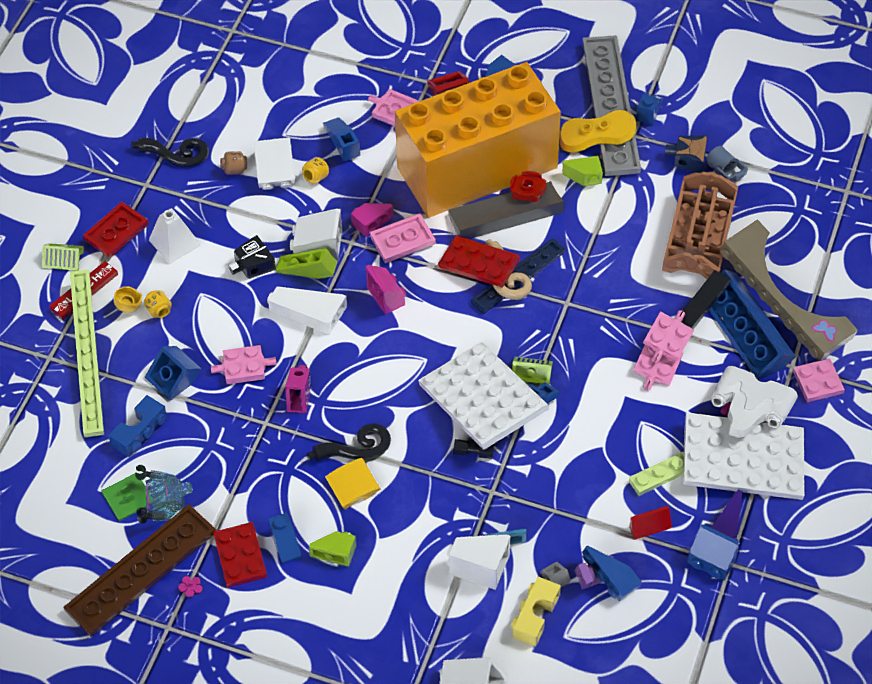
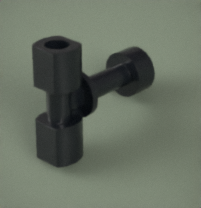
(461, 447)

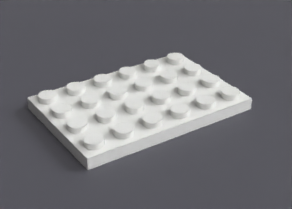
(483, 395)
(760, 463)

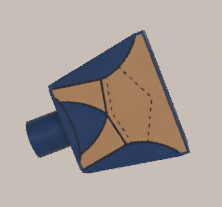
(689, 152)

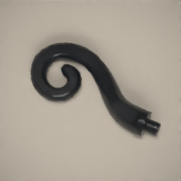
(153, 146)
(331, 449)

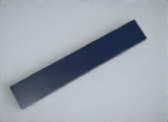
(530, 266)

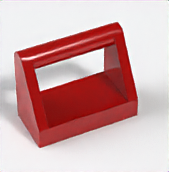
(435, 90)

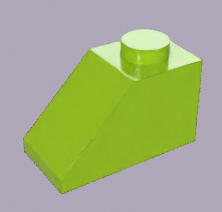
(584, 171)
(335, 548)

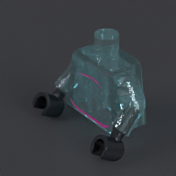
(163, 495)

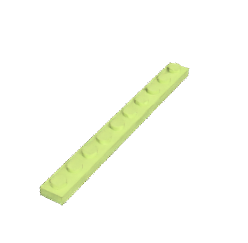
(86, 353)

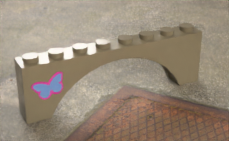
(818, 333)

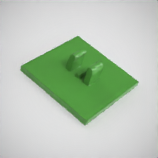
(126, 496)

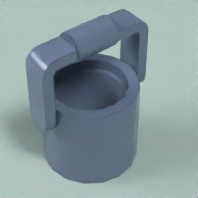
(724, 163)

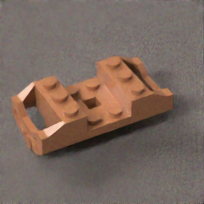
(698, 246)

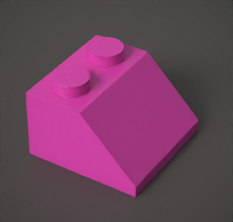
(384, 288)

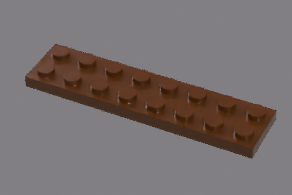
(139, 570)

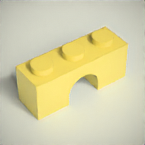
(542, 595)

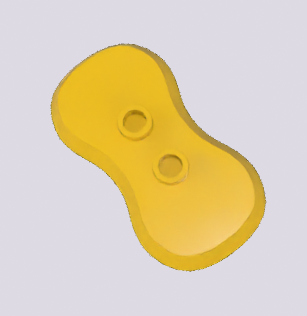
(611, 128)

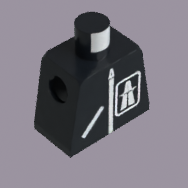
(252, 259)

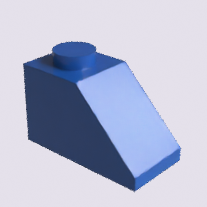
(648, 108)
(284, 538)

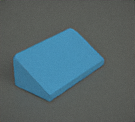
(516, 536)

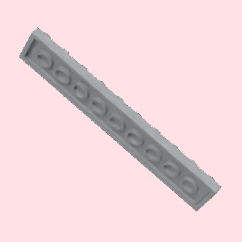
(608, 95)

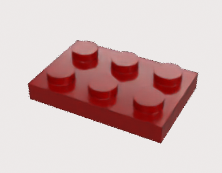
(115, 229)
(240, 554)

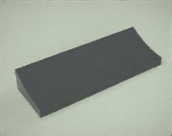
(503, 213)

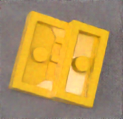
(353, 482)

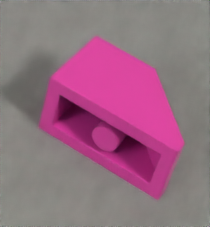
(371, 217)

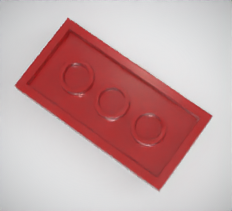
(479, 261)

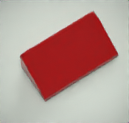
(650, 522)

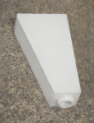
(308, 307)

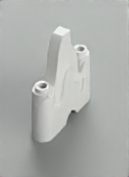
(752, 400)

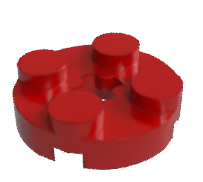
(519, 187)

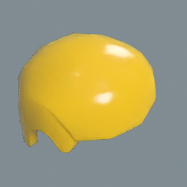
(127, 299)

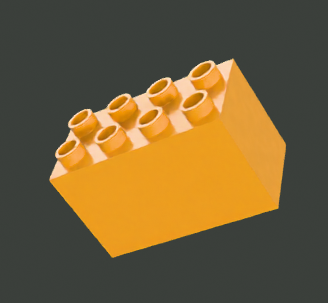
(477, 138)

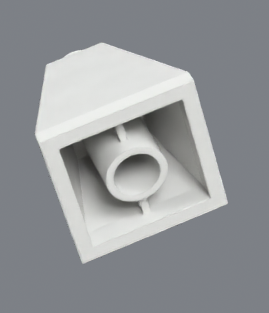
(172, 237)

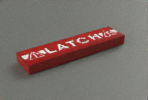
(98, 277)

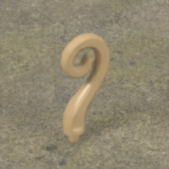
(509, 293)

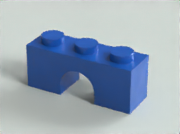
(129, 438)

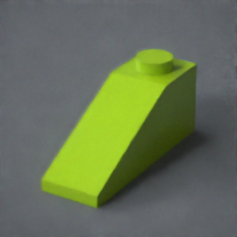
(308, 264)

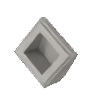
(556, 573)

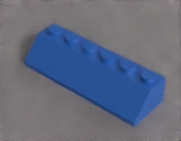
(750, 329)

